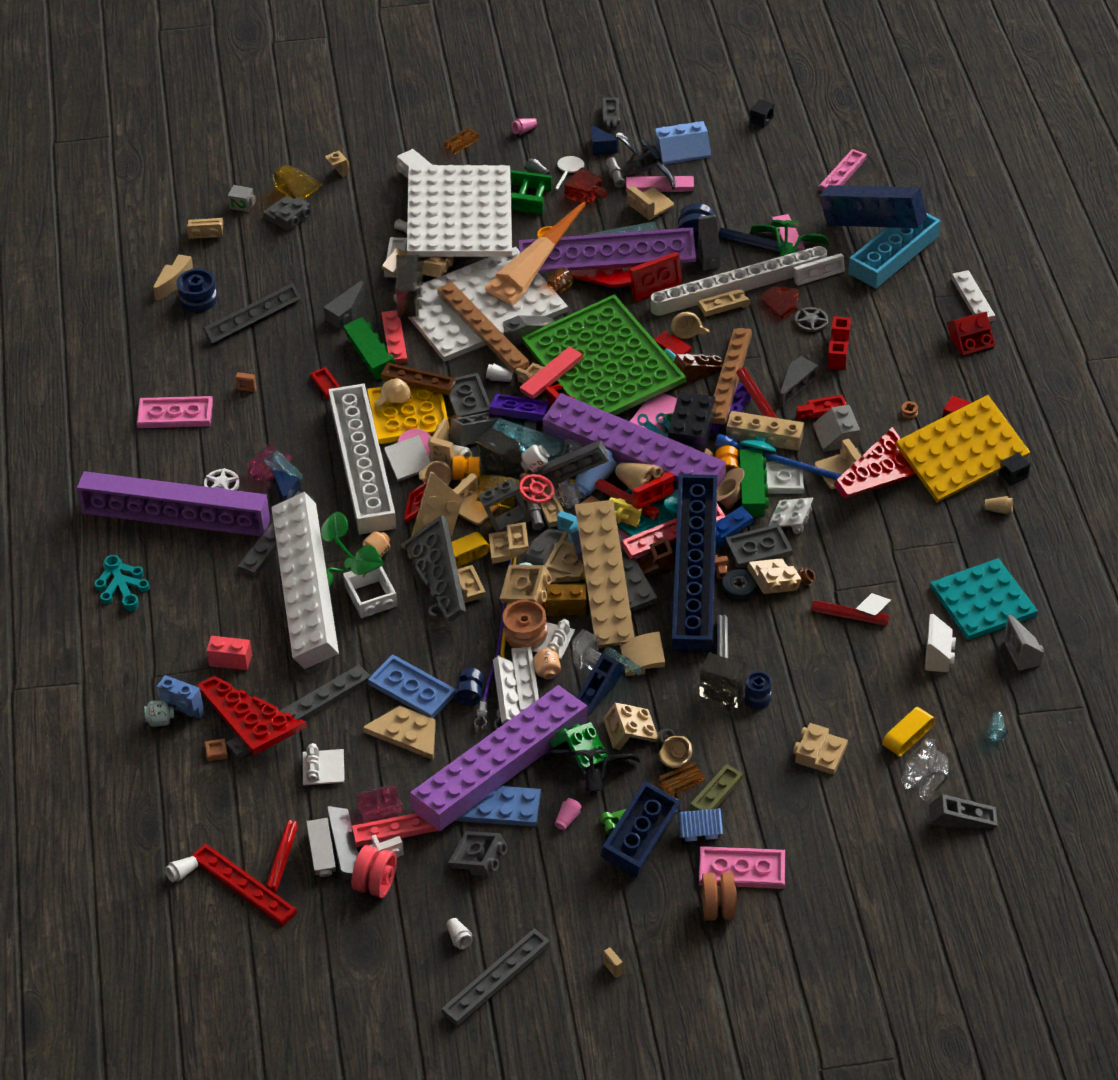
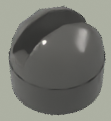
(662, 732)

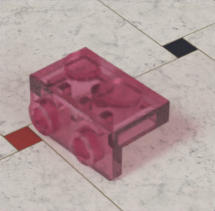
(257, 466)
(379, 803)

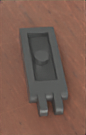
(611, 112)

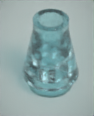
(997, 729)

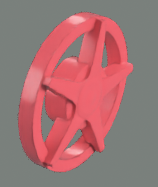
(536, 489)

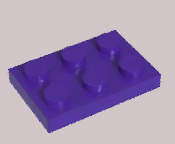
(519, 407)

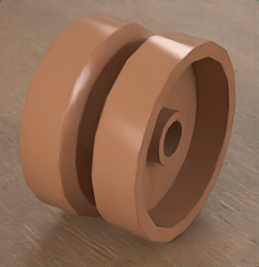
(525, 624)
(719, 896)

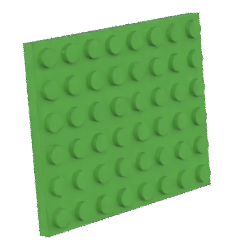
(619, 357)

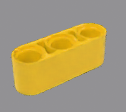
(469, 548)
(908, 731)

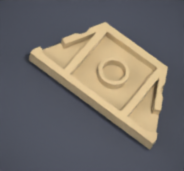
(437, 501)
(564, 562)
(406, 730)

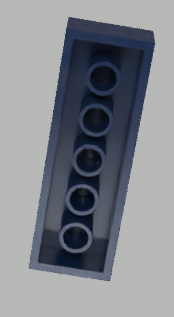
(873, 206)

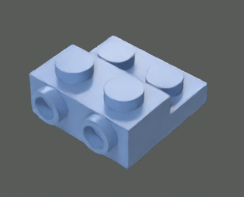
(181, 696)

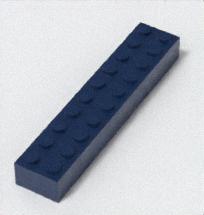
(695, 563)

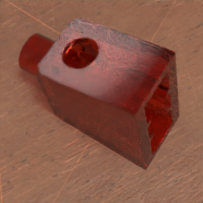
(584, 187)

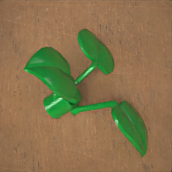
(787, 247)
(366, 558)

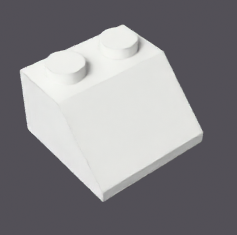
(939, 646)

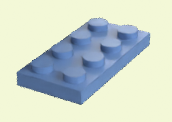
(411, 686)
(507, 807)

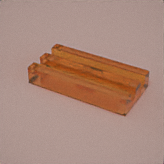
(464, 140)
(679, 775)

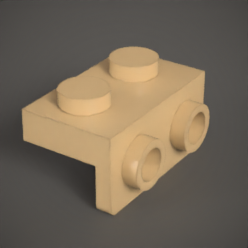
(205, 228)
(470, 584)

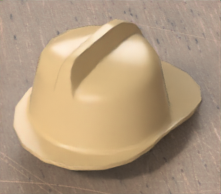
(729, 489)

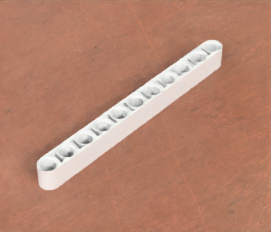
(742, 278)

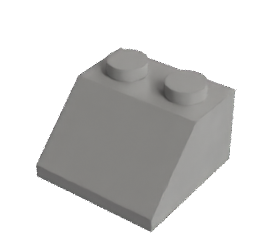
(836, 426)

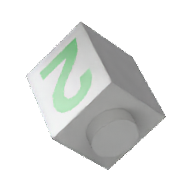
(241, 198)

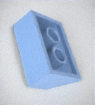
(682, 142)

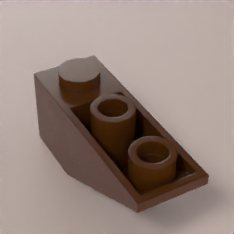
(698, 366)

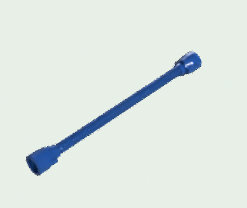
(723, 440)

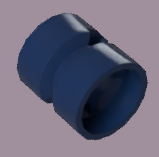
(469, 686)
(758, 690)

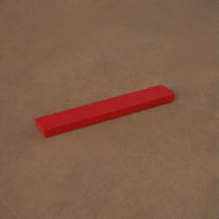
(244, 885)

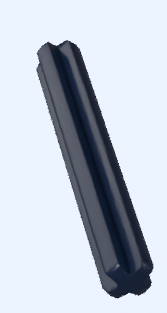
(749, 239)

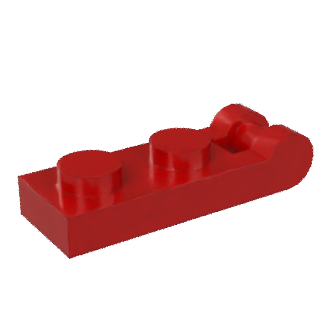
(653, 490)

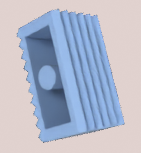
(700, 823)

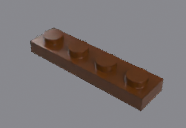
(419, 378)

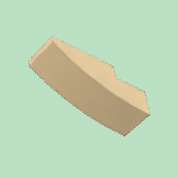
(168, 278)

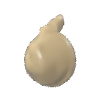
(687, 325)
(393, 391)
(439, 468)

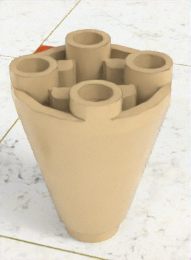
(637, 474)

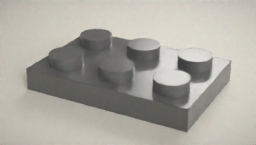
(469, 396)
(758, 545)

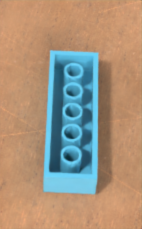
(891, 251)

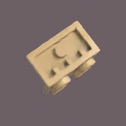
(440, 446)
(841, 462)
(628, 721)

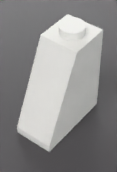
(321, 847)

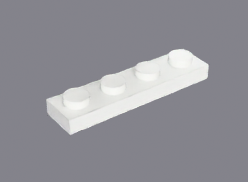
(972, 294)
(525, 676)
(506, 688)

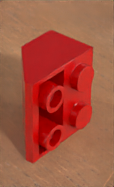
(971, 333)

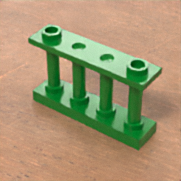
(527, 180)

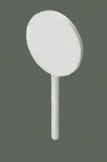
(568, 164)

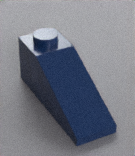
(600, 682)

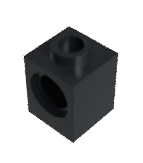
(762, 113)
(1014, 469)

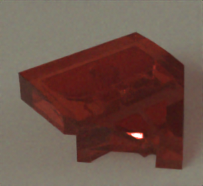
(781, 300)

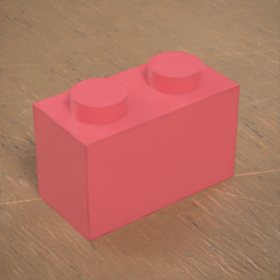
(229, 653)

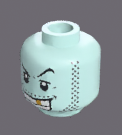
(158, 713)

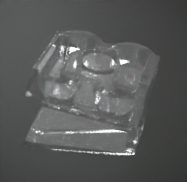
(926, 768)

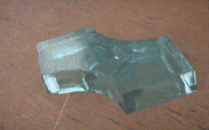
(626, 662)

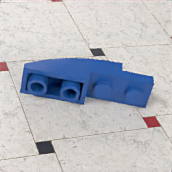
(731, 525)

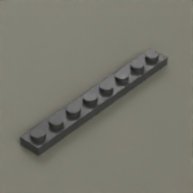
(314, 702)

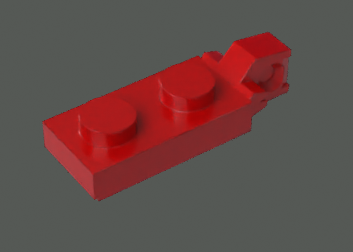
(818, 407)

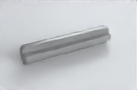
(722, 636)

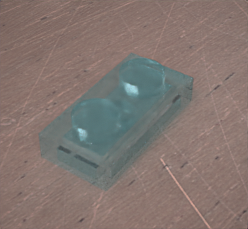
(278, 462)

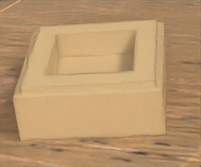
(613, 962)

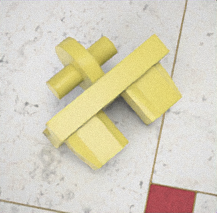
(626, 512)

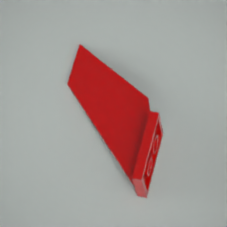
(644, 278)

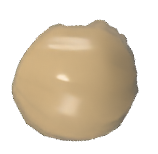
(676, 751)

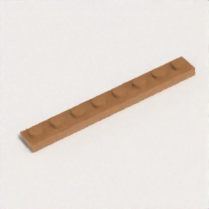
(483, 327)
(728, 378)

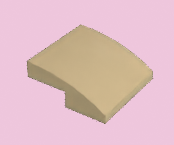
(509, 543)
(644, 651)

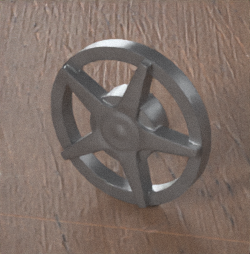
(811, 319)

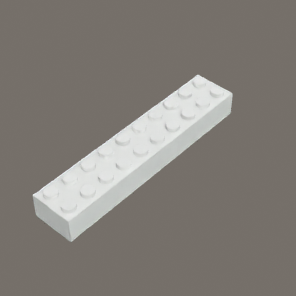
(362, 459)
(304, 581)

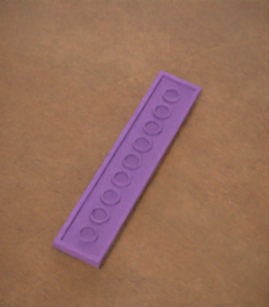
(617, 249)

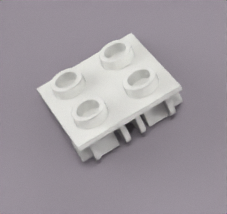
(792, 513)
(557, 637)
(322, 766)

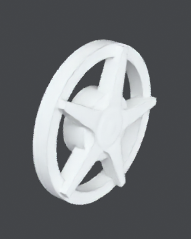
(222, 481)

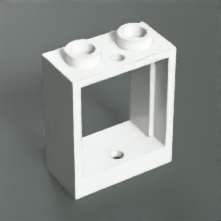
(376, 604)

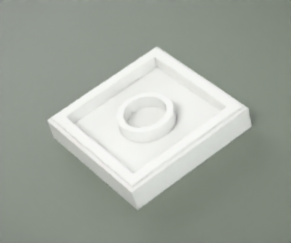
(407, 457)
(784, 479)

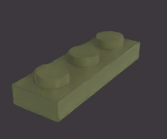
(717, 789)

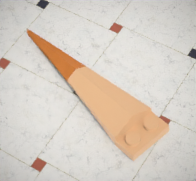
(516, 276)

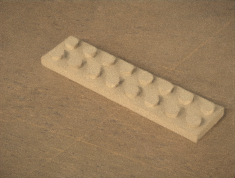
(604, 573)

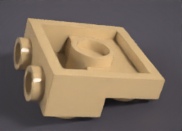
(435, 265)
(774, 576)
(525, 583)
(819, 749)

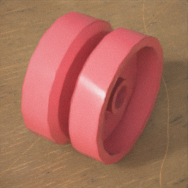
(373, 871)

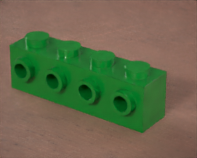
(368, 346)
(753, 485)

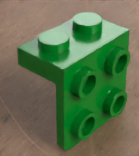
(580, 738)

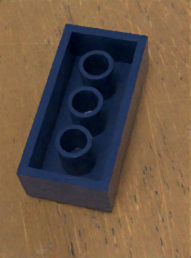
(640, 829)

